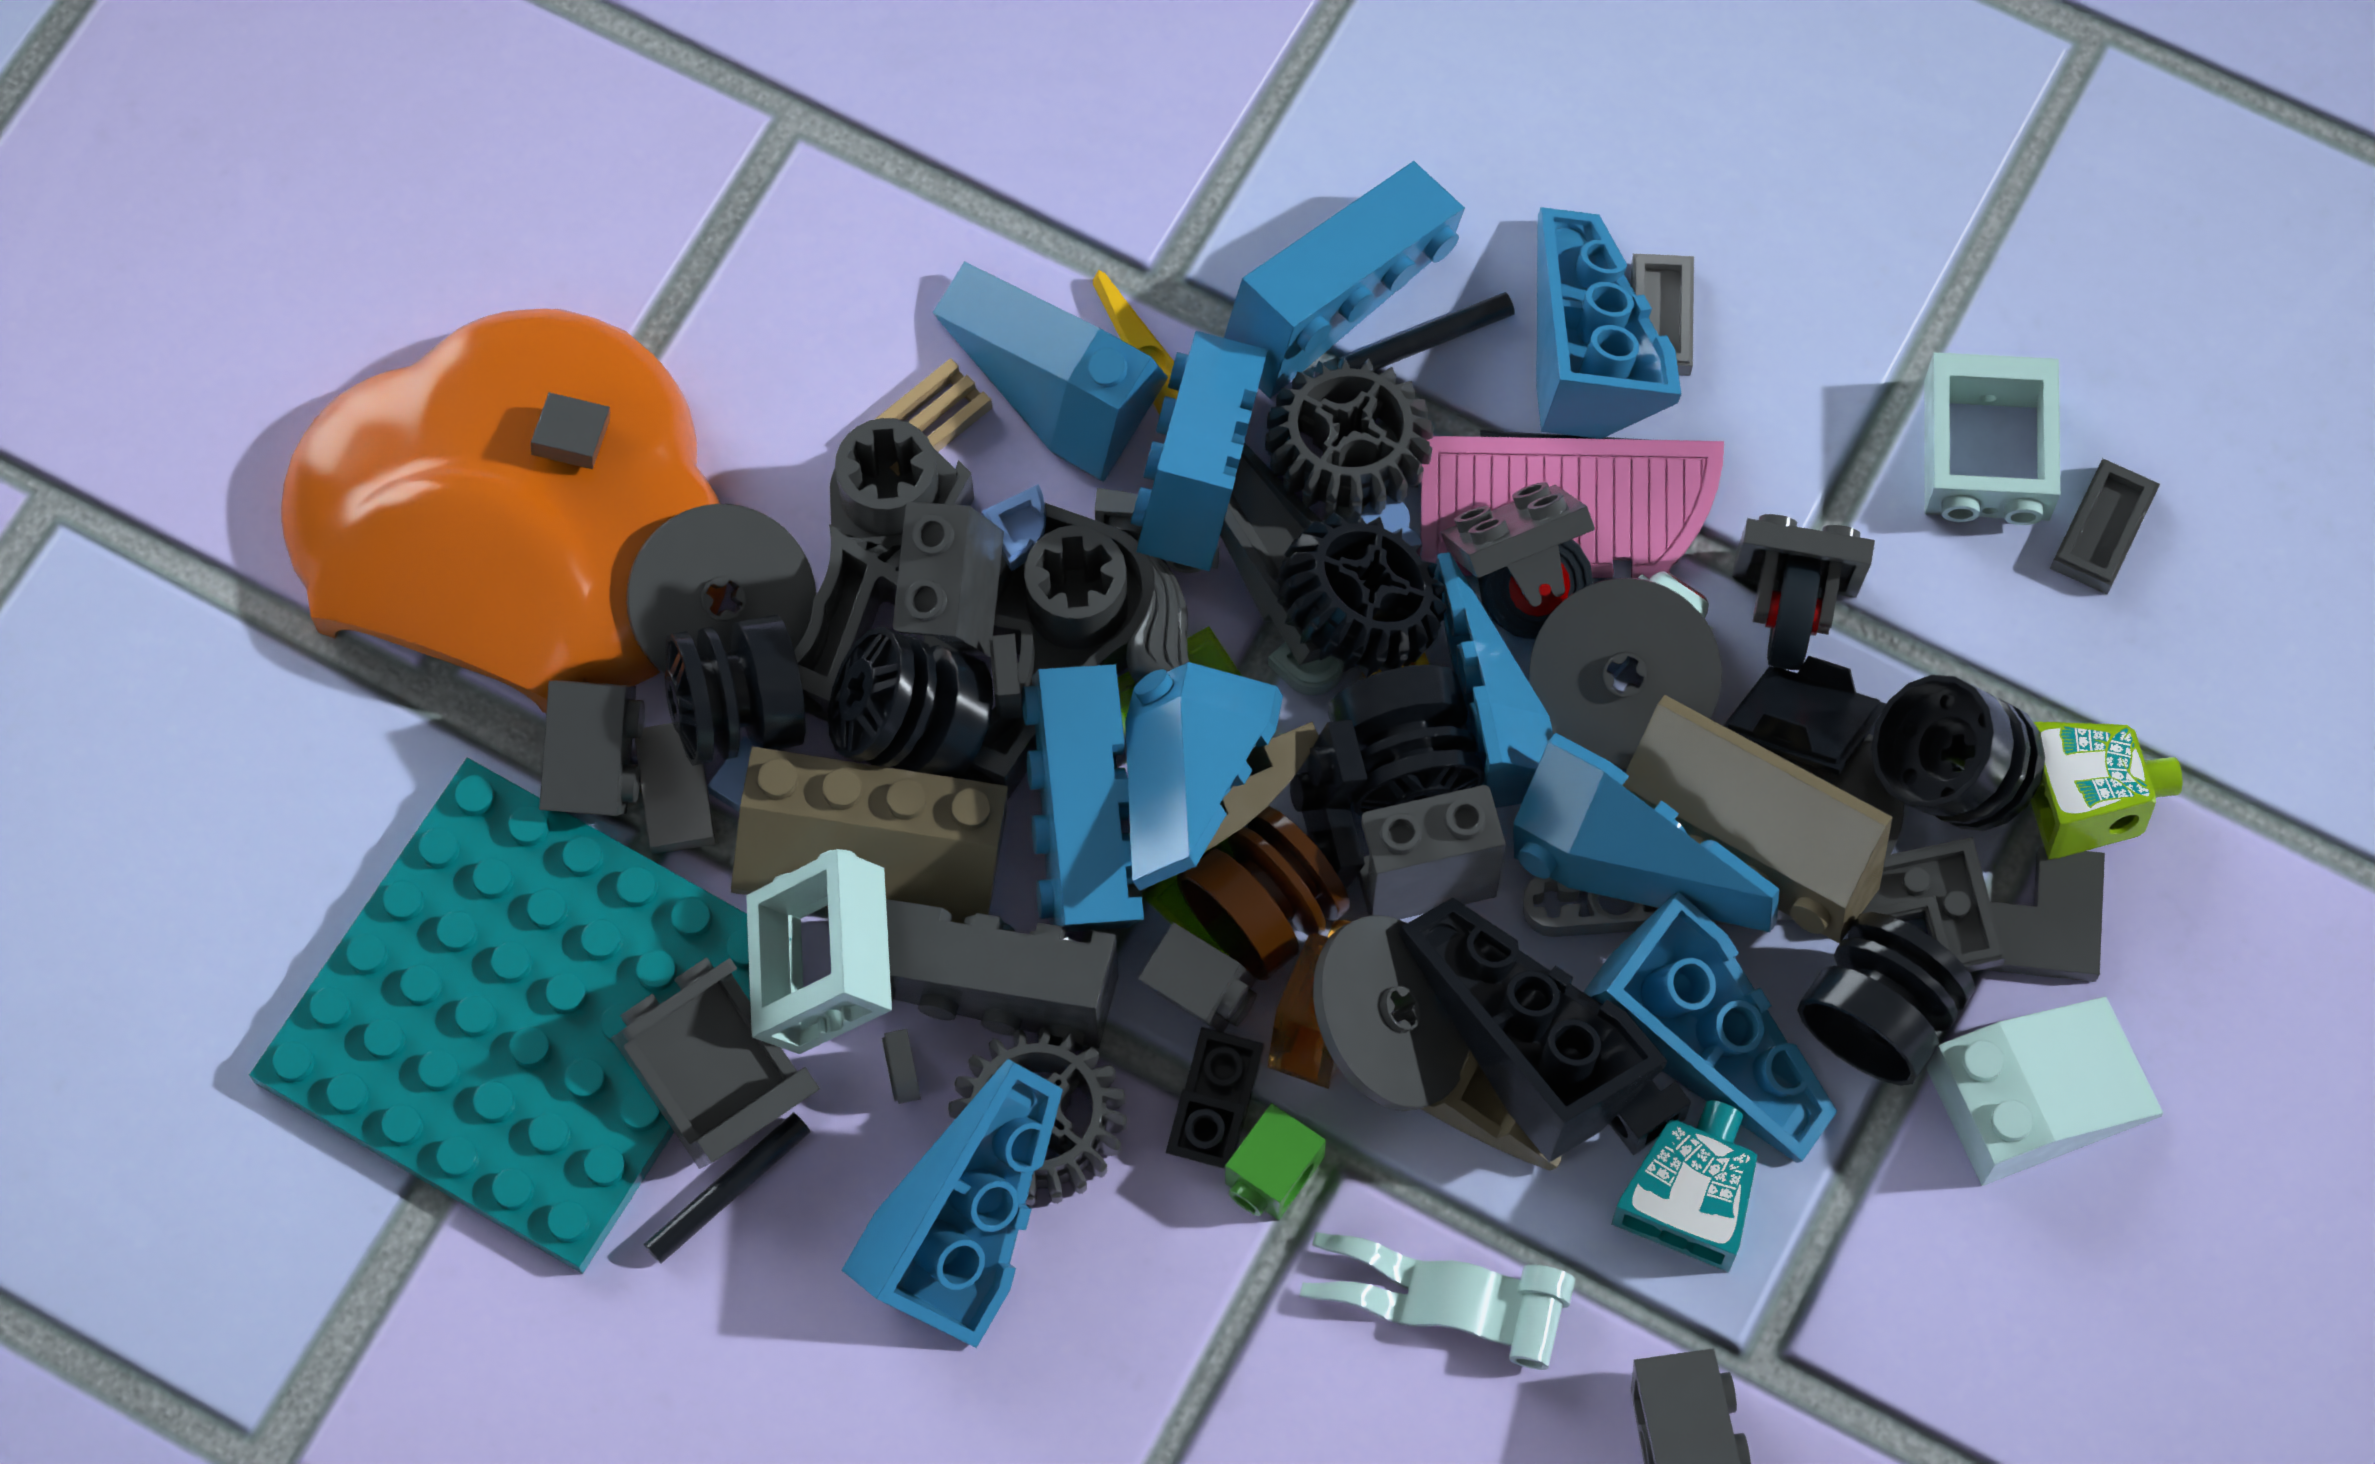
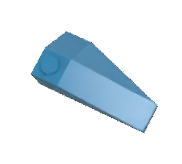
(1595, 341)
(1056, 370)
(1499, 700)
(1183, 755)
(1610, 843)
(953, 1222)

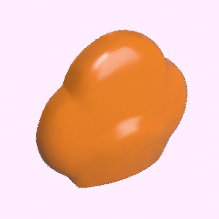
(445, 535)

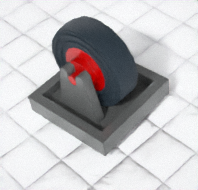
(1524, 555)
(1801, 565)

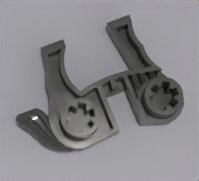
(1070, 605)

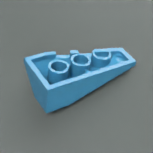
(1713, 1026)

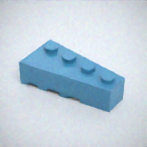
(1342, 272)
(1200, 451)
(1081, 798)

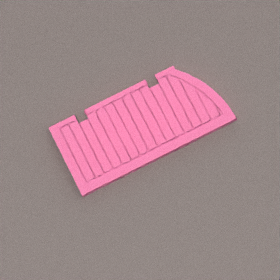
(1639, 493)

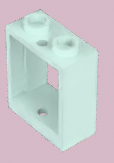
(1996, 383)
(859, 980)

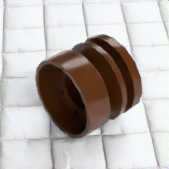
(1271, 884)

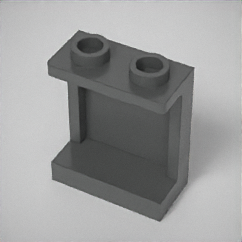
(948, 577)
(1432, 853)
(705, 1065)

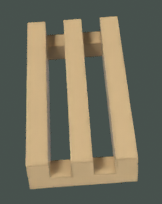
(962, 387)

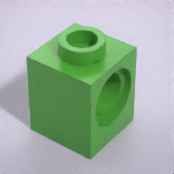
(1273, 1163)

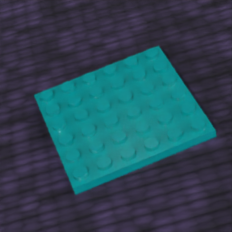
(482, 1007)

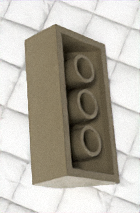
(1769, 813)
(926, 830)

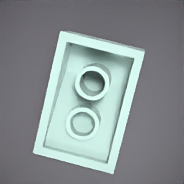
(2041, 1087)

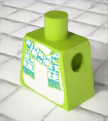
(2097, 786)

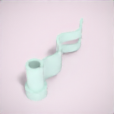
(1456, 1296)

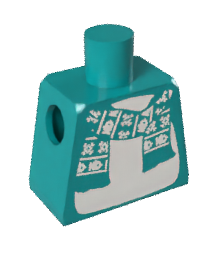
(1693, 1188)

